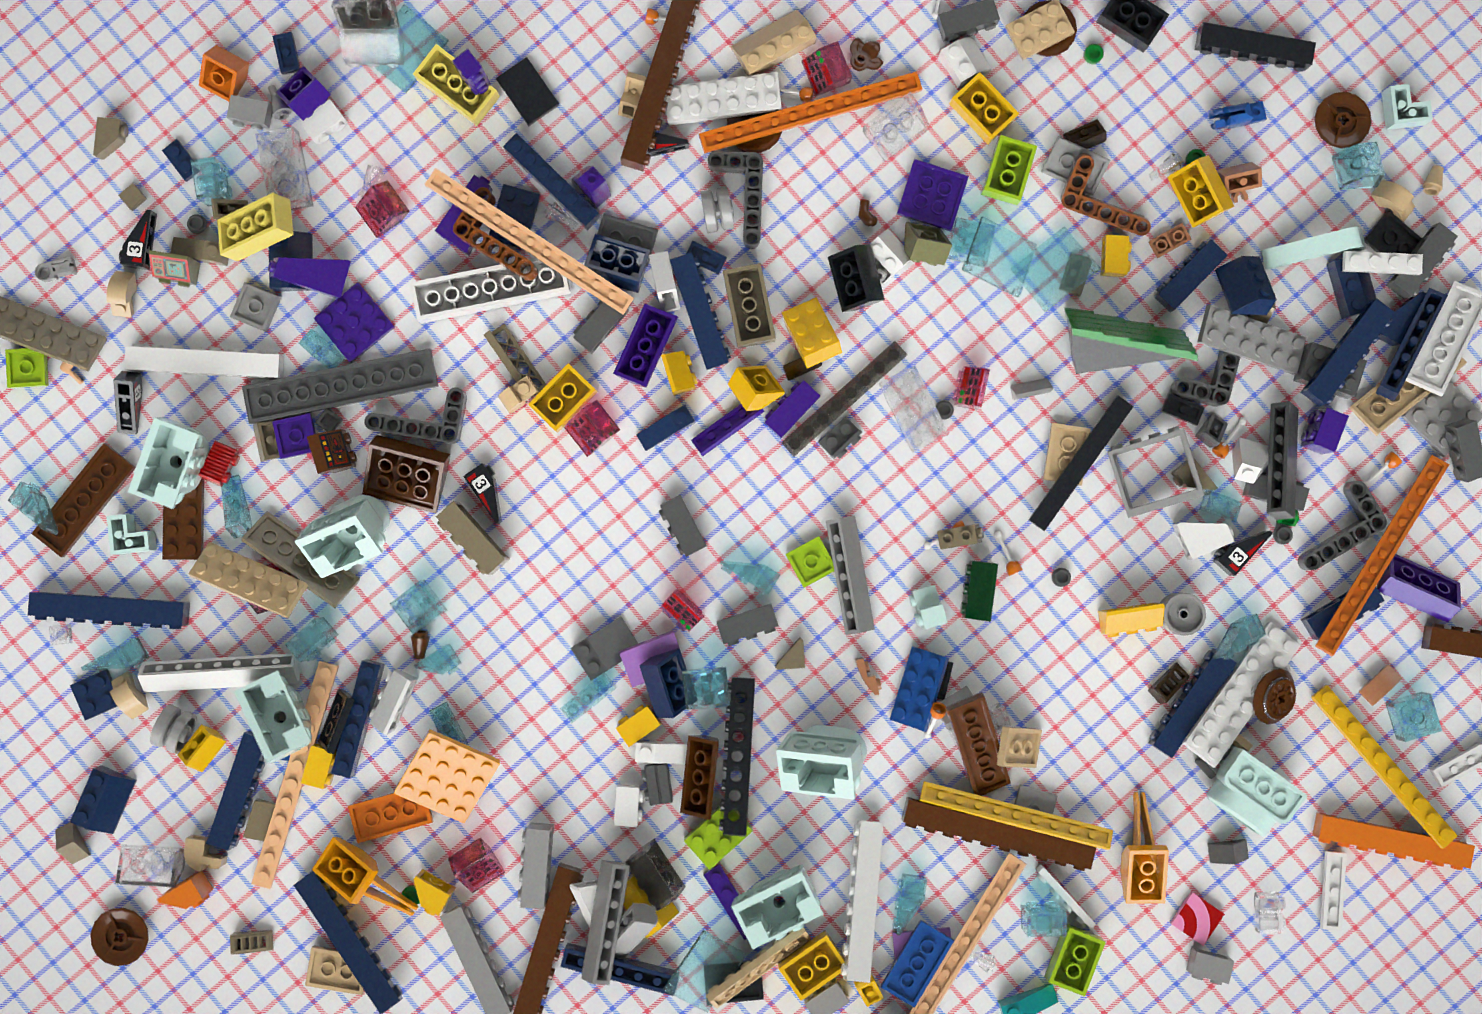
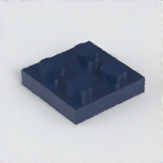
(94, 694)

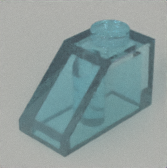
(321, 349)
(1220, 505)
(441, 661)

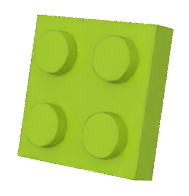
(26, 368)
(811, 561)

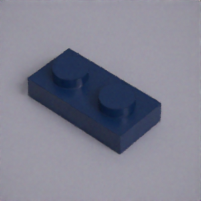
(286, 53)
(180, 159)
(707, 258)

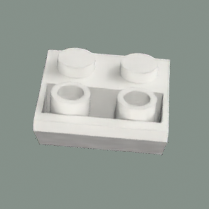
(888, 256)

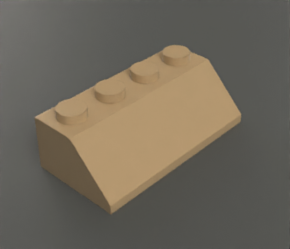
(774, 43)

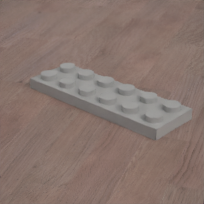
(1251, 339)

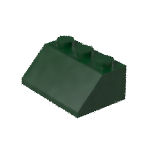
(979, 590)

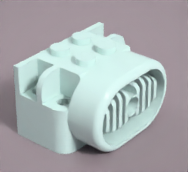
(158, 472)
(345, 535)
(262, 705)
(822, 761)
(1254, 792)
(768, 919)

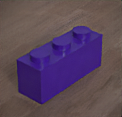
(472, 72)
(791, 408)

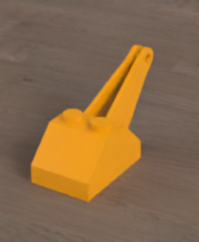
(1145, 865)
(351, 873)

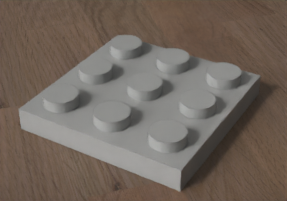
(1436, 412)

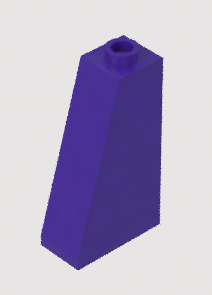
(592, 185)
(445, 228)
(318, 275)

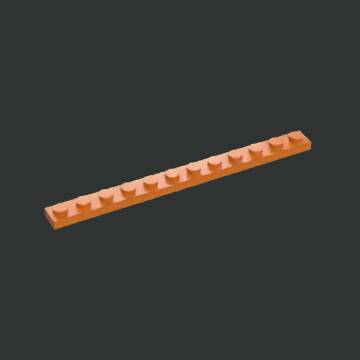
(810, 112)
(1381, 555)

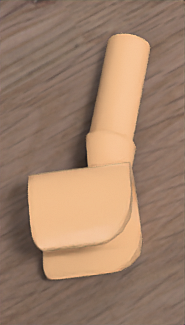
(67, 368)

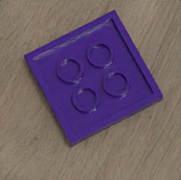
(932, 195)
(354, 322)

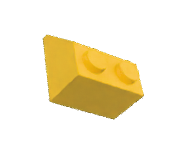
(678, 372)
(755, 387)
(432, 892)

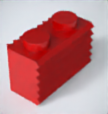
(219, 464)

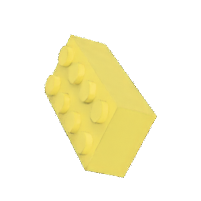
(443, 79)
(255, 227)

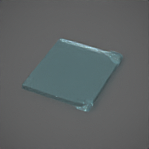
(418, 42)
(999, 257)
(1058, 269)
(702, 968)

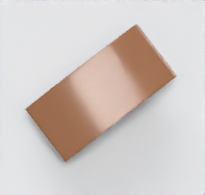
(1169, 240)
(871, 681)
(1380, 685)

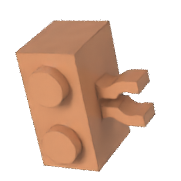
(1241, 178)

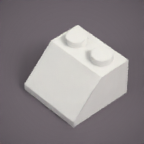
(963, 61)

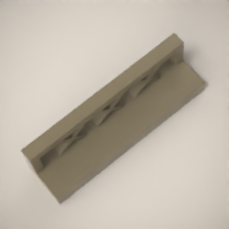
(502, 354)

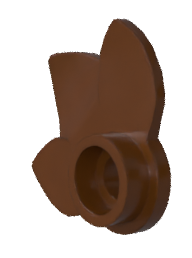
(867, 53)

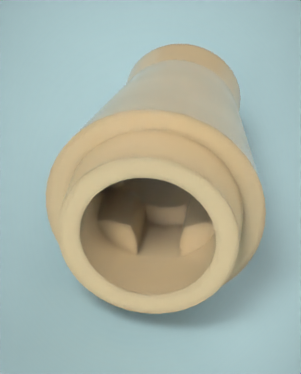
(1434, 181)

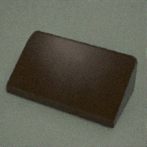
(1087, 135)
(797, 368)

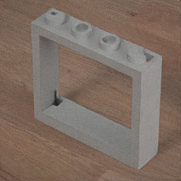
(1138, 443)

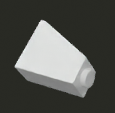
(664, 281)
(1249, 460)
(1202, 538)
(585, 896)

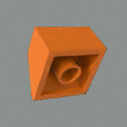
(223, 72)
(188, 893)

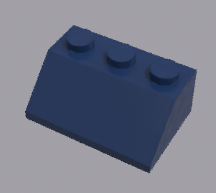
(296, 246)
(618, 262)
(1246, 286)
(1351, 289)
(665, 683)
(103, 800)

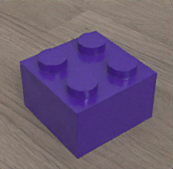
(303, 93)
(1324, 430)

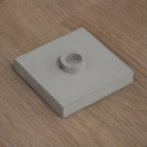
(1035, 799)

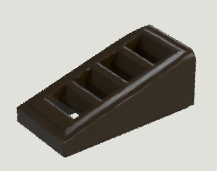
(1160, 692)

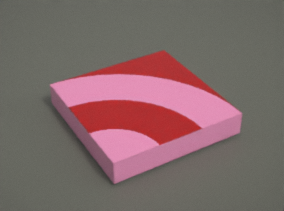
(1197, 918)

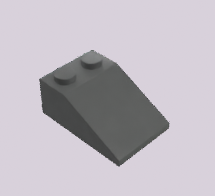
(601, 649)

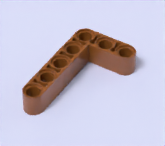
(1098, 205)
(488, 243)

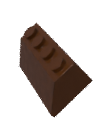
(699, 776)

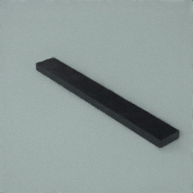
(1080, 463)

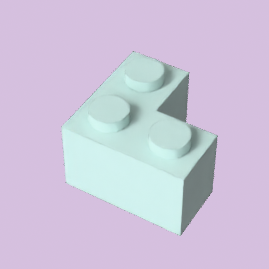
(1401, 112)
(125, 539)
(928, 607)

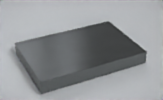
(628, 232)

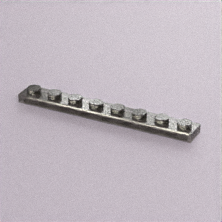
(844, 399)

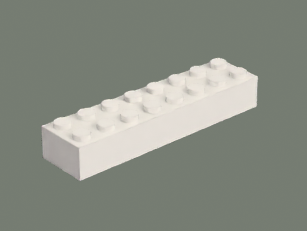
(483, 290)

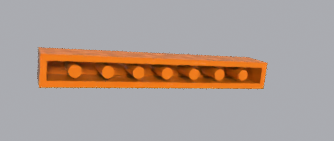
(1391, 840)

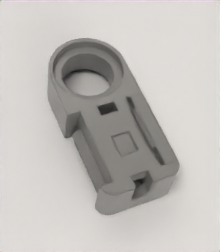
(57, 268)

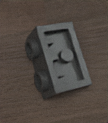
(840, 437)

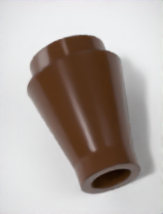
(419, 644)

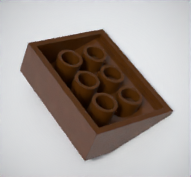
(405, 473)

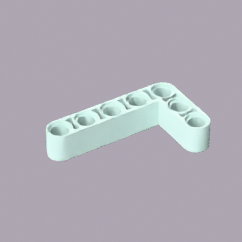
(1342, 240)

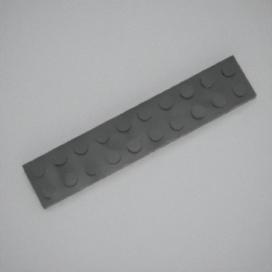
(340, 386)

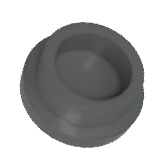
(197, 224)
(944, 409)
(1282, 534)
(1061, 577)

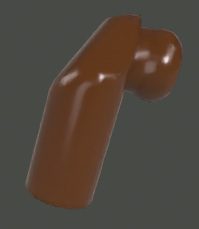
(864, 215)

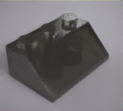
(366, 14)
(655, 875)

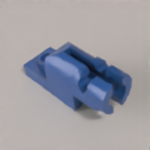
(1238, 115)

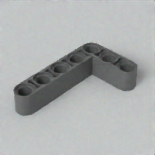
(750, 191)
(1216, 385)
(423, 426)
(1349, 533)

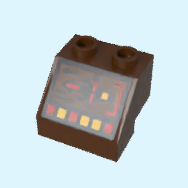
(332, 451)

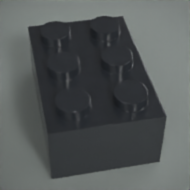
(1133, 21)
(856, 278)

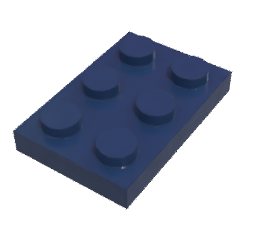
(519, 205)

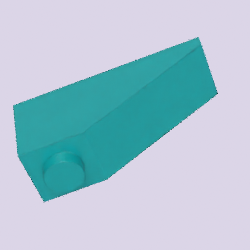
(1030, 1001)

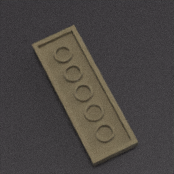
(49, 335)
(277, 544)

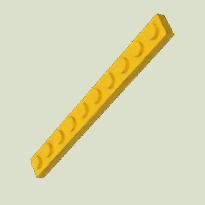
(1384, 766)
(1016, 815)

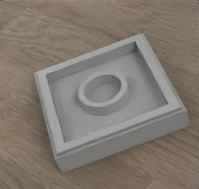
(255, 307)

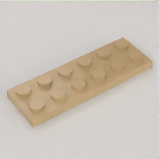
(1381, 412)
(248, 579)
(753, 970)

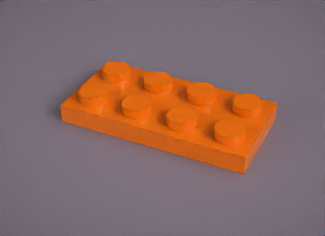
(386, 816)

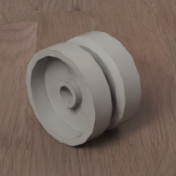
(719, 209)
(1192, 617)
(173, 729)

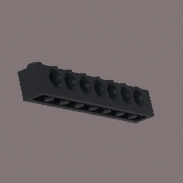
(739, 827)

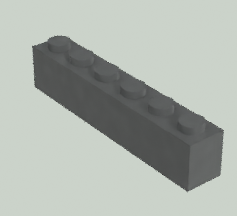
(1282, 460)

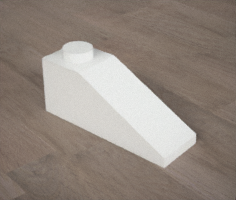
(660, 752)

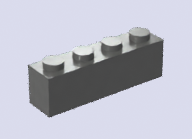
(1433, 246)

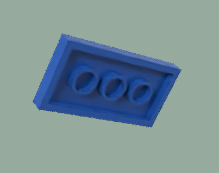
(919, 688)
(917, 963)

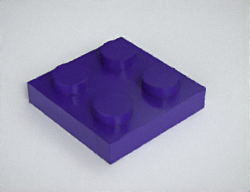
(292, 435)

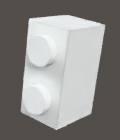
(324, 122)
(627, 805)

